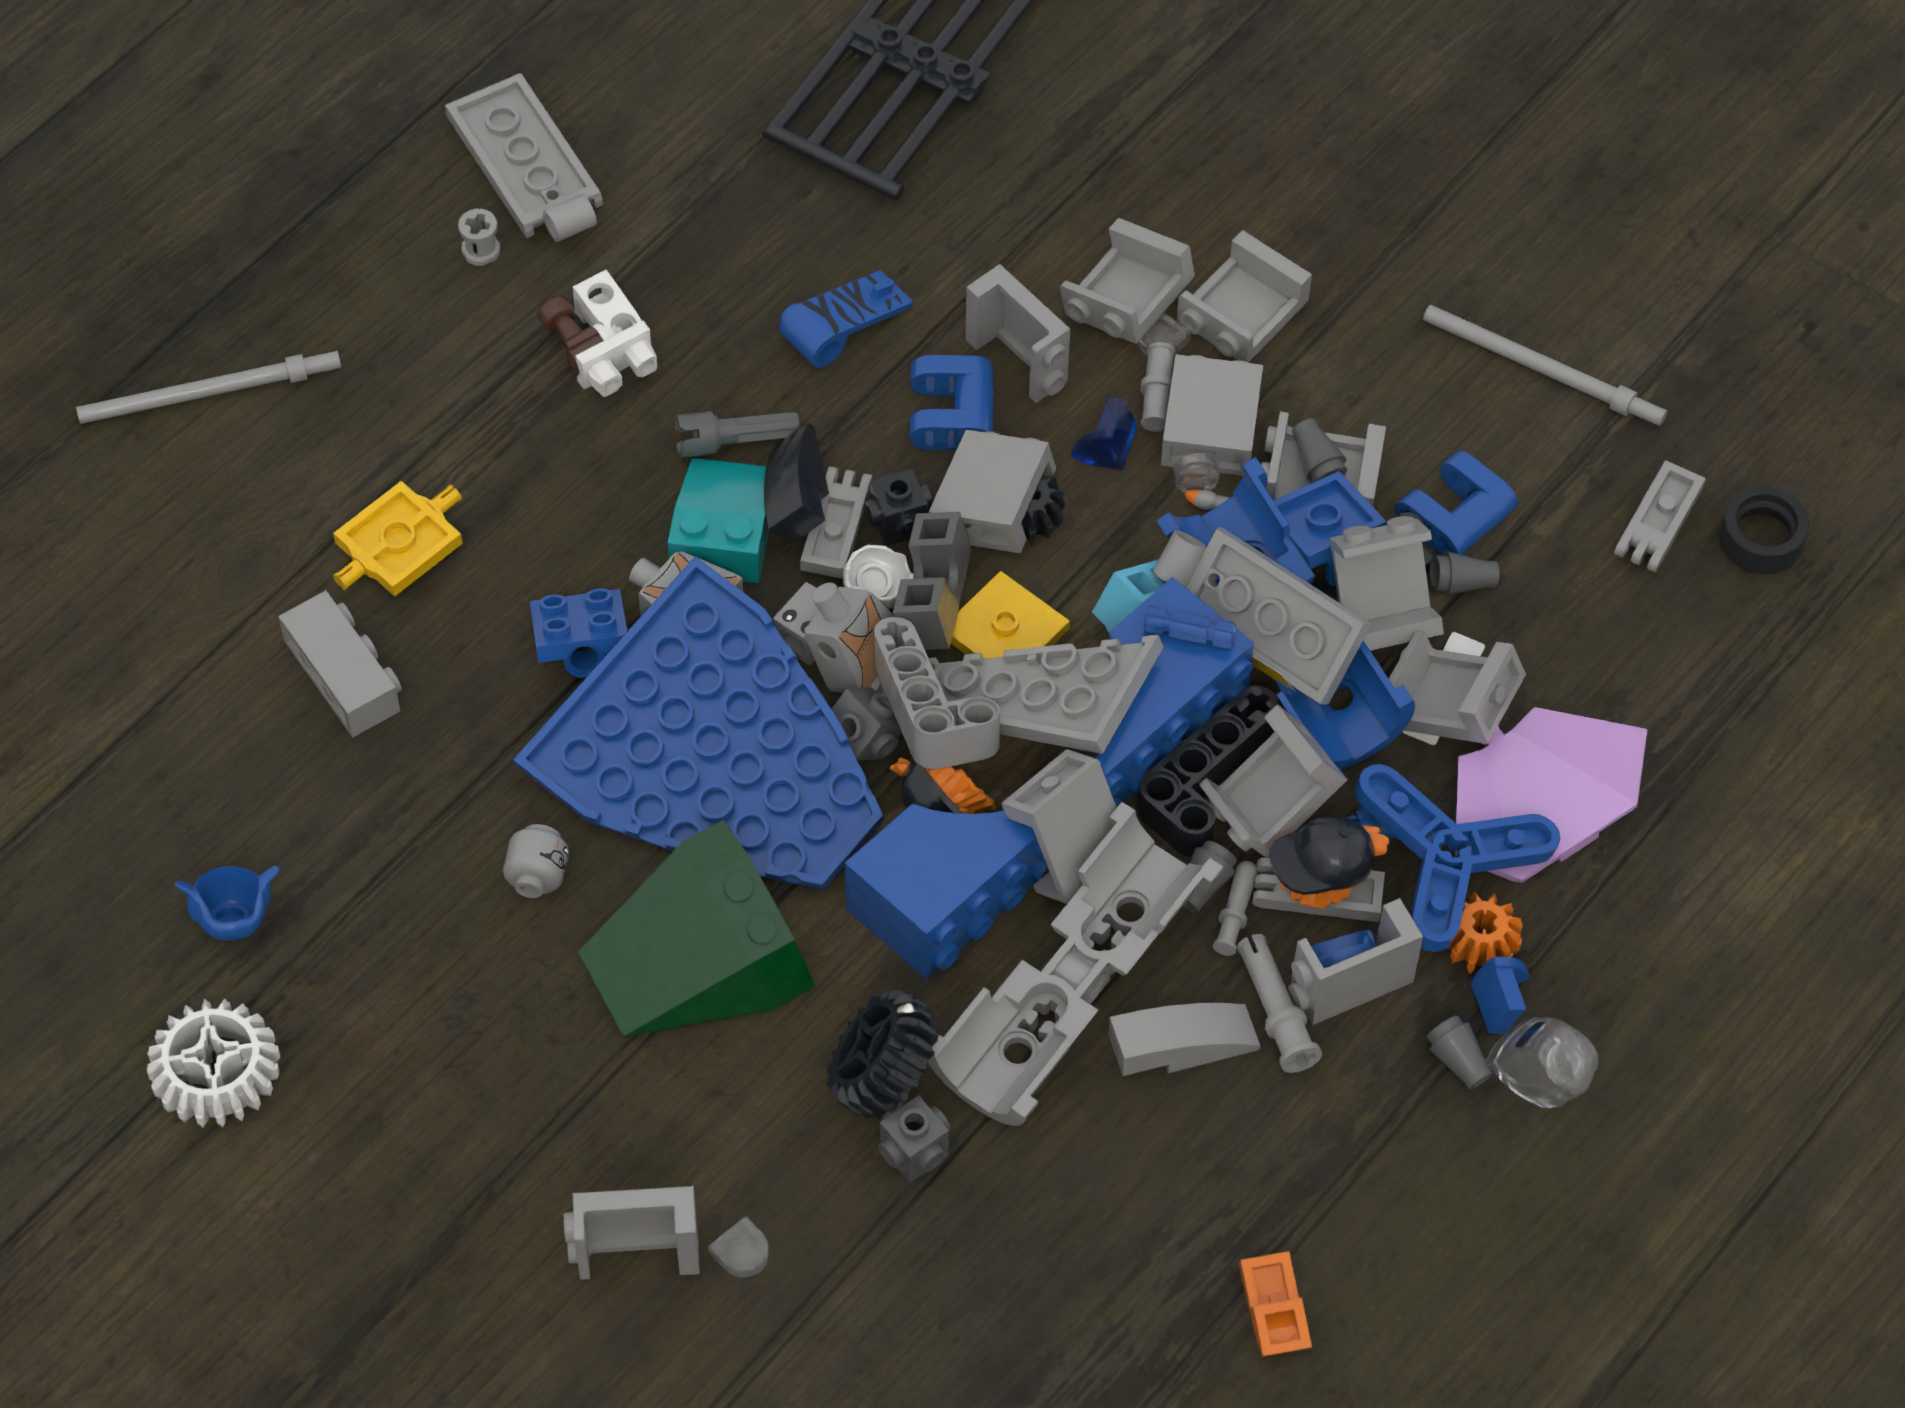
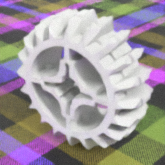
(177, 1061)

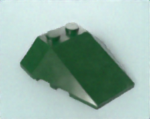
(696, 942)

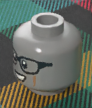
(536, 860)

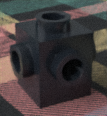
(894, 505)

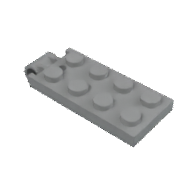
(526, 158)
(1287, 618)

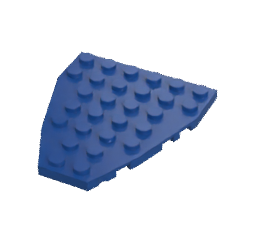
(704, 725)

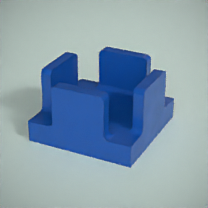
(1325, 512)

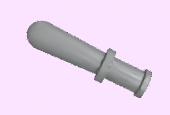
(1233, 916)

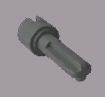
(712, 432)

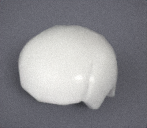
(877, 571)

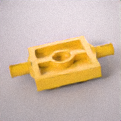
(398, 538)

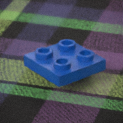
(575, 622)

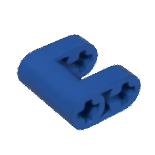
(971, 384)
(1484, 505)

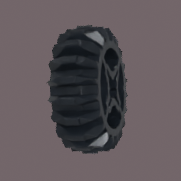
(882, 1053)

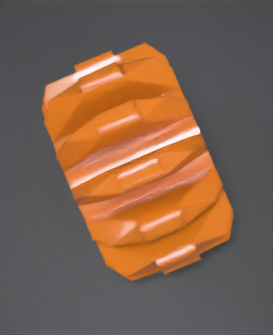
(1498, 929)

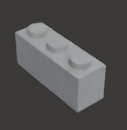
(341, 662)

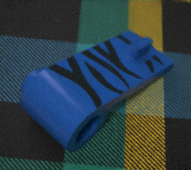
(822, 324)

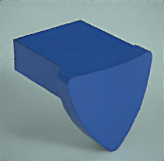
(1499, 992)

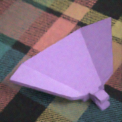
(1556, 766)

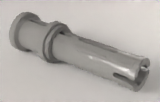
(1284, 1020)

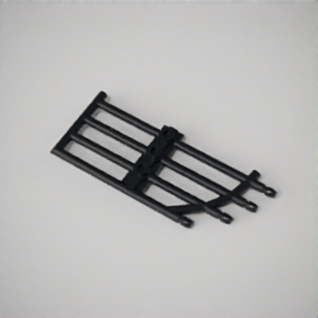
(908, 55)

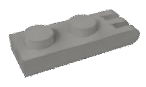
(1661, 514)
(833, 541)
(1362, 904)

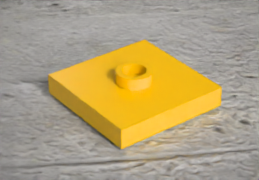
(1006, 619)

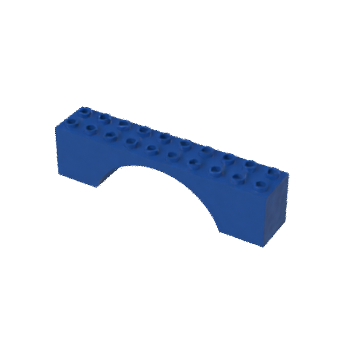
(946, 876)

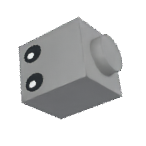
(794, 619)

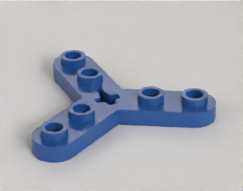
(1425, 829)

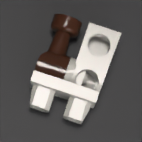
(610, 343)

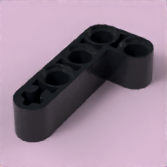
(1238, 723)

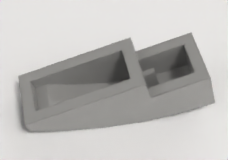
(1181, 1036)

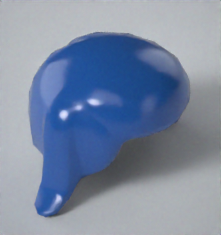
(229, 901)

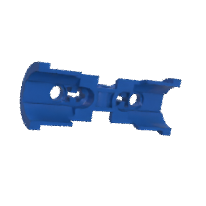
(1377, 708)

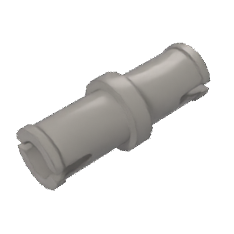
(1157, 386)

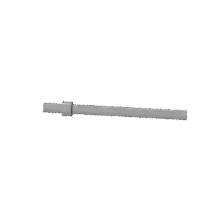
(295, 368)
(1620, 399)

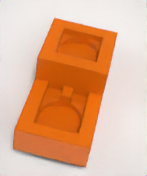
(1275, 1304)

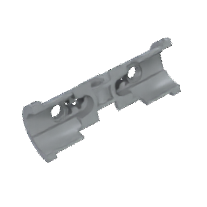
(1119, 871)

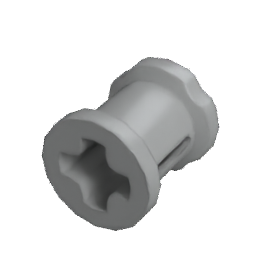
(471, 230)

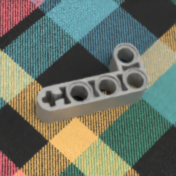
(933, 728)

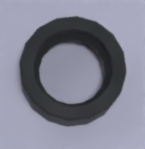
(1772, 503)

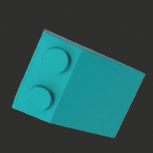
(722, 517)

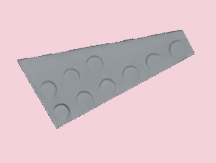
(1054, 690)

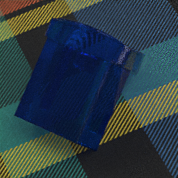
(1111, 441)

